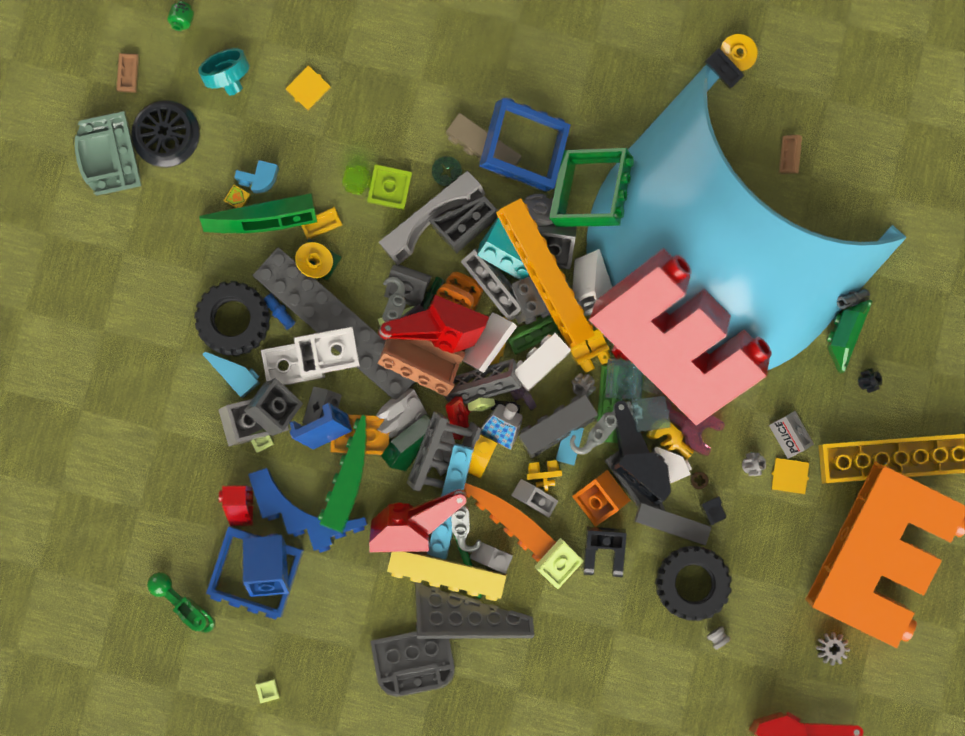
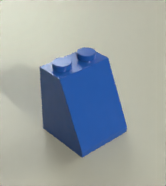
(265, 565)

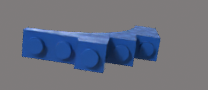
(273, 502)

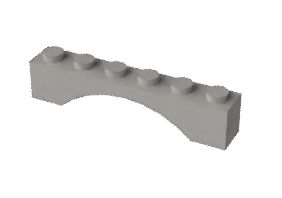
(401, 241)

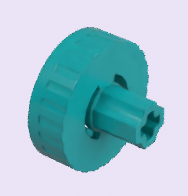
(224, 70)

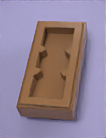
(127, 72)
(790, 154)

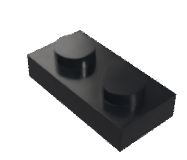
(724, 68)

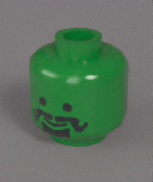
(180, 16)

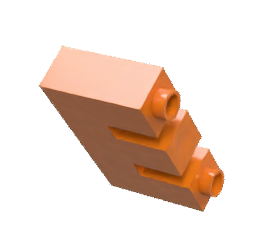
(873, 547)

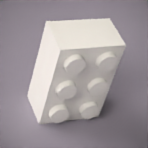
(541, 361)

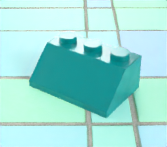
(500, 252)

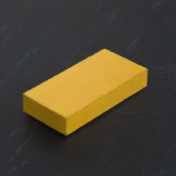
(325, 222)

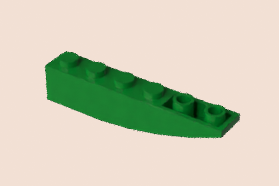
(263, 216)
(347, 481)

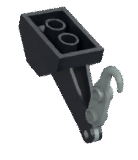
(636, 465)

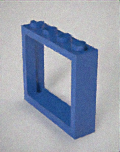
(514, 172)
(236, 601)

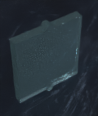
(650, 413)

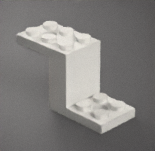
(311, 356)

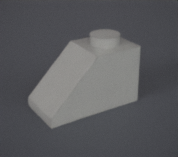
(534, 498)
(492, 557)

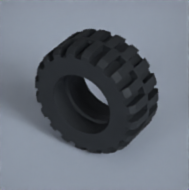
(214, 300)
(719, 577)

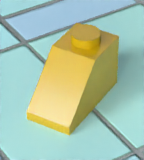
(481, 455)

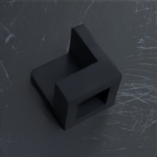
(713, 511)

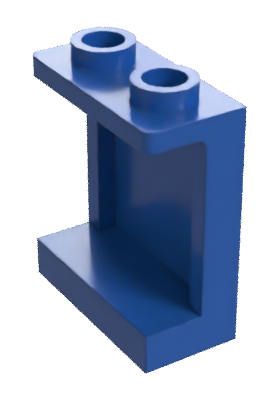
(323, 430)

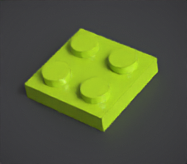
(389, 187)

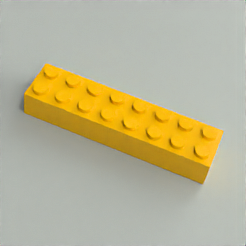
(905, 455)

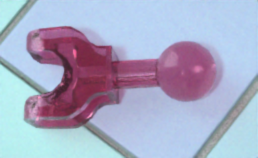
(693, 432)

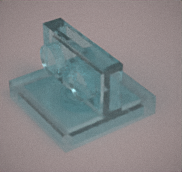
(623, 380)

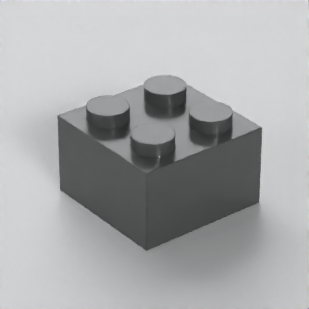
(273, 407)

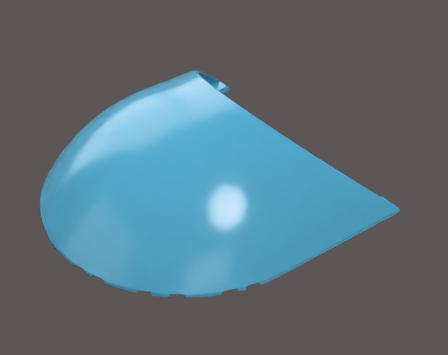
(748, 257)

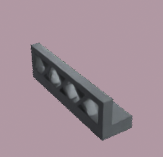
(485, 387)

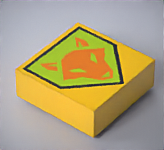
(237, 197)

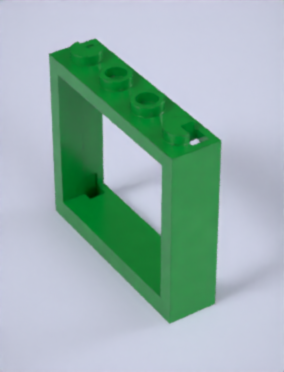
(564, 183)

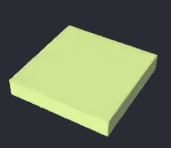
(559, 563)

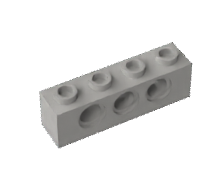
(493, 283)

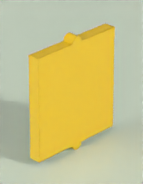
(308, 87)
(790, 476)

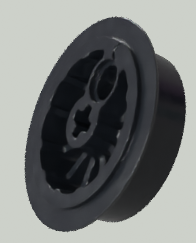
(173, 156)

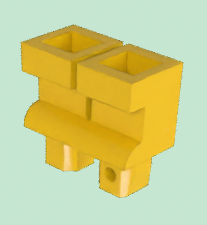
(598, 349)

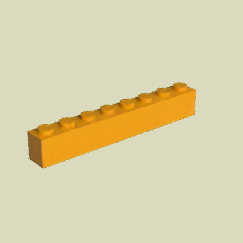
(545, 273)

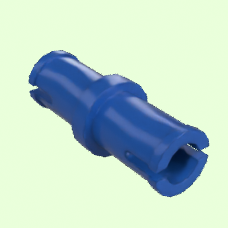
(279, 311)

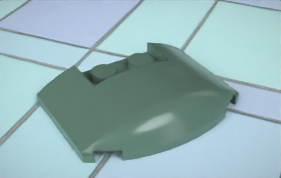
(107, 154)

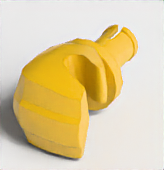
(673, 441)

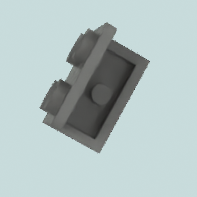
(529, 301)

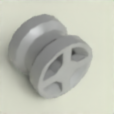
(718, 637)

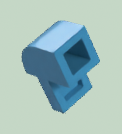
(262, 181)

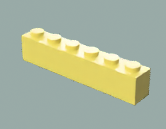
(447, 573)

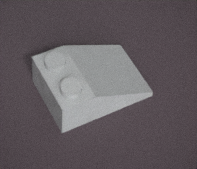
(239, 424)

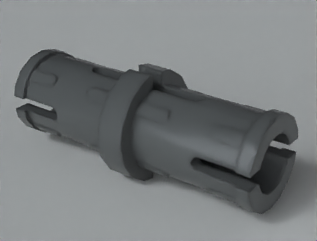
(853, 298)

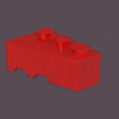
(237, 504)

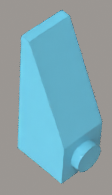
(237, 376)

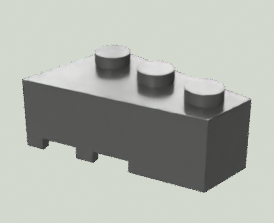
(465, 223)

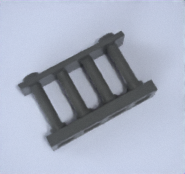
(431, 443)

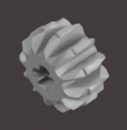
(829, 641)

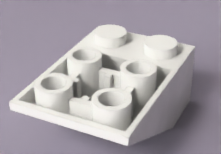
(590, 280)

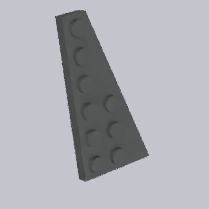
(460, 617)

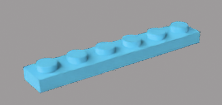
(454, 480)

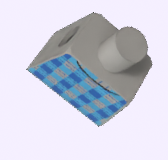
(503, 425)

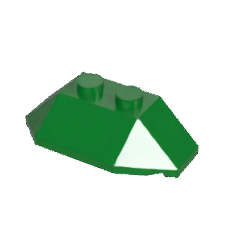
(846, 333)

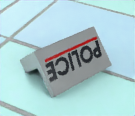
(791, 434)

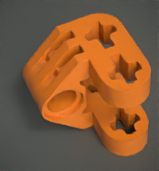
(461, 292)

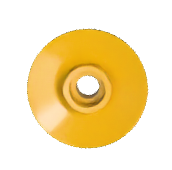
(750, 51)
(317, 253)

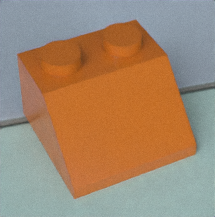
(601, 498)

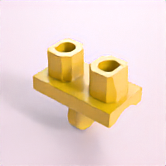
(553, 471)

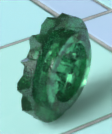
(448, 162)

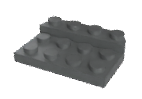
(412, 664)

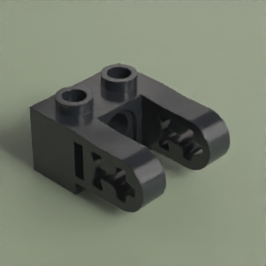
(605, 538)

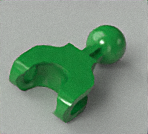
(187, 610)

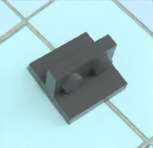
(414, 281)

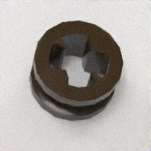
(695, 484)

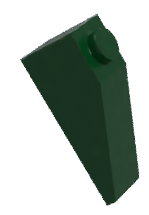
(405, 447)

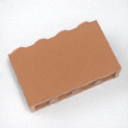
(422, 363)

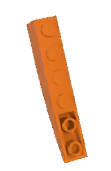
(515, 522)

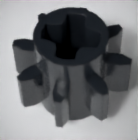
(870, 380)

